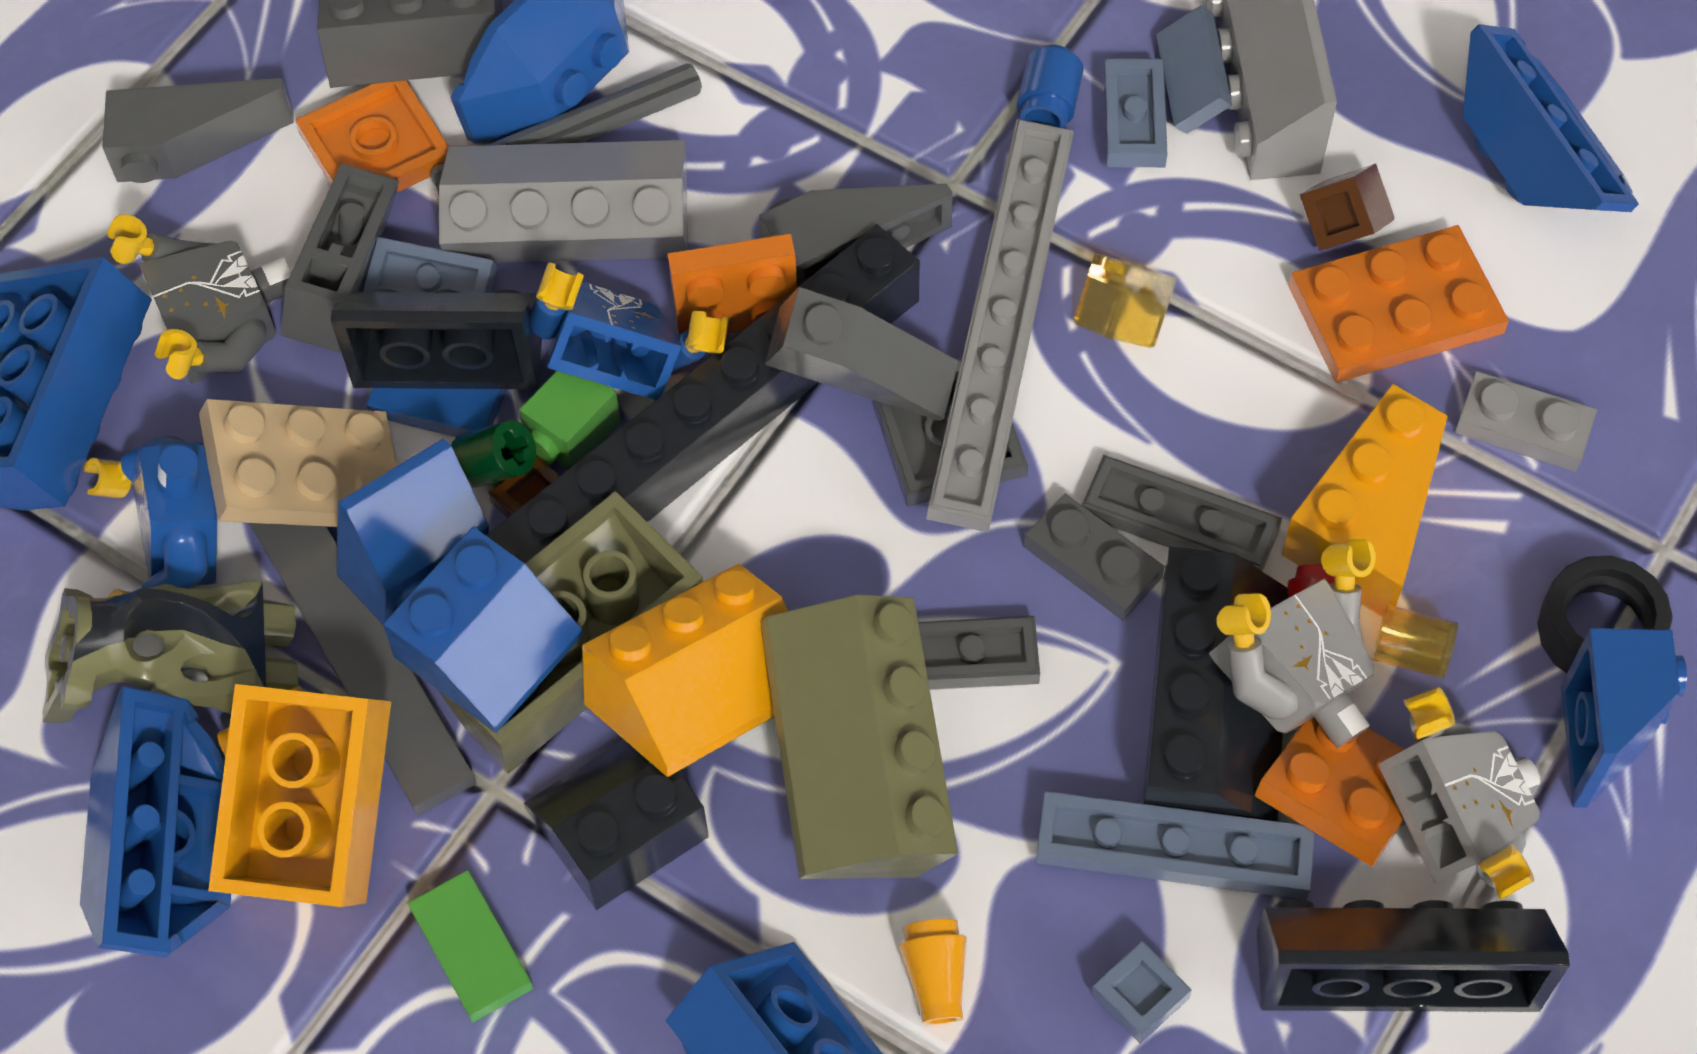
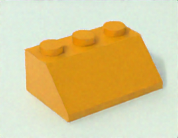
(686, 670)

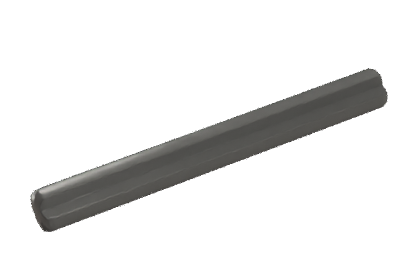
(606, 113)

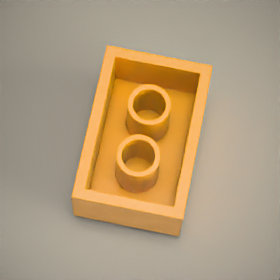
(300, 796)

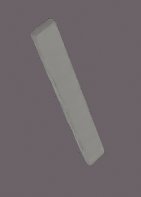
(1000, 328)

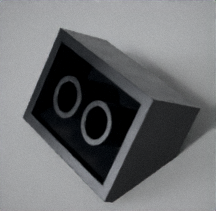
(438, 339)

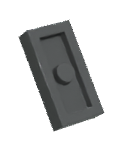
(1093, 556)

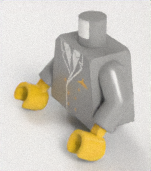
(1304, 651)
(1464, 796)

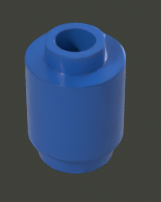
(1050, 86)

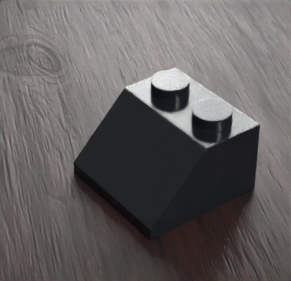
(618, 821)

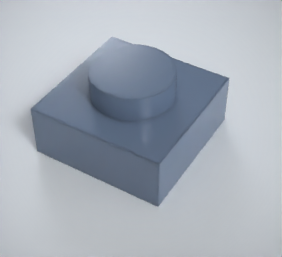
(1141, 992)

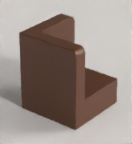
(1347, 207)

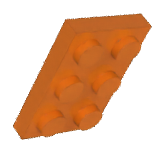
(1397, 303)

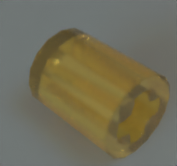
(1415, 641)

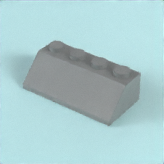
(1277, 84)
(565, 201)

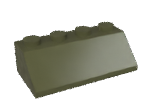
(602, 576)
(858, 739)

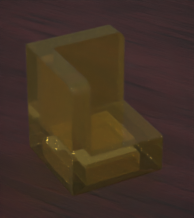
(1124, 301)

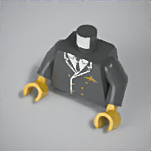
(205, 297)

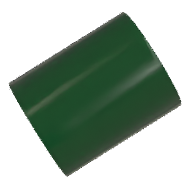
(495, 453)

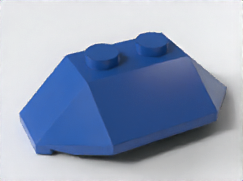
(538, 64)
(1536, 130)
(152, 827)

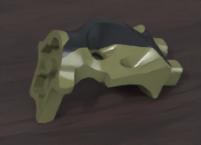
(199, 628)

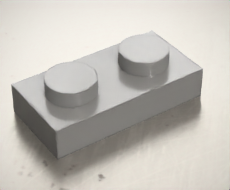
(1526, 421)

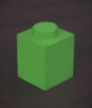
(570, 418)

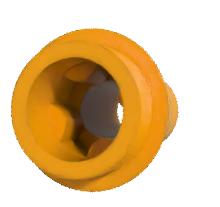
(935, 968)

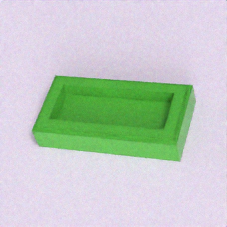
(470, 946)

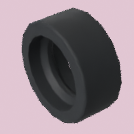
(1603, 575)

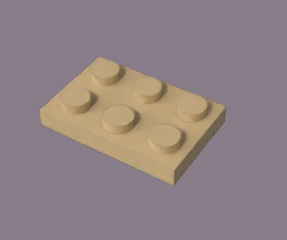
(291, 459)

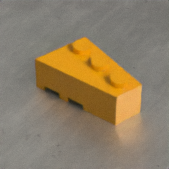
(1374, 494)

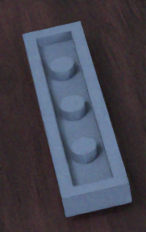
(1175, 845)

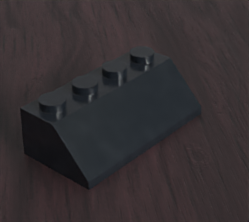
(1202, 740)
(1408, 957)

